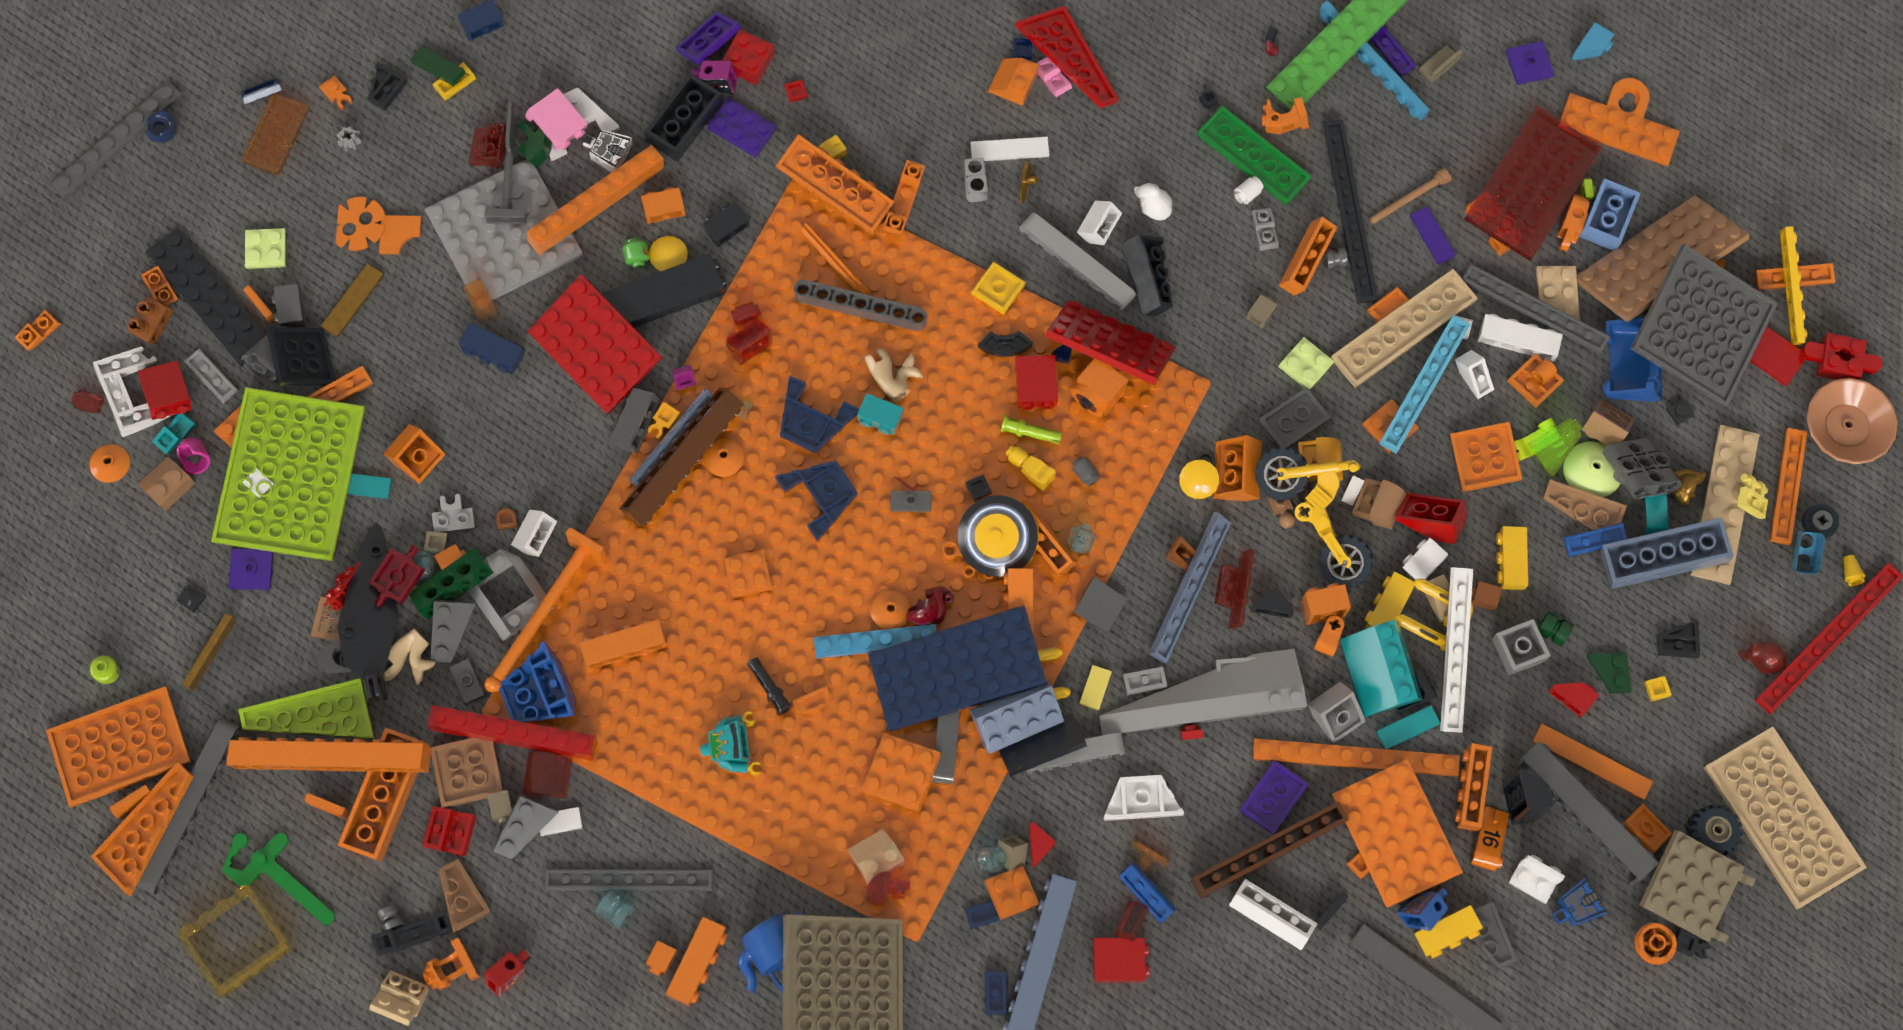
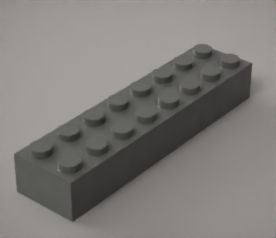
(1589, 816)

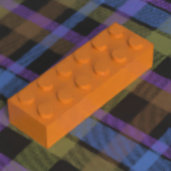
(378, 807)

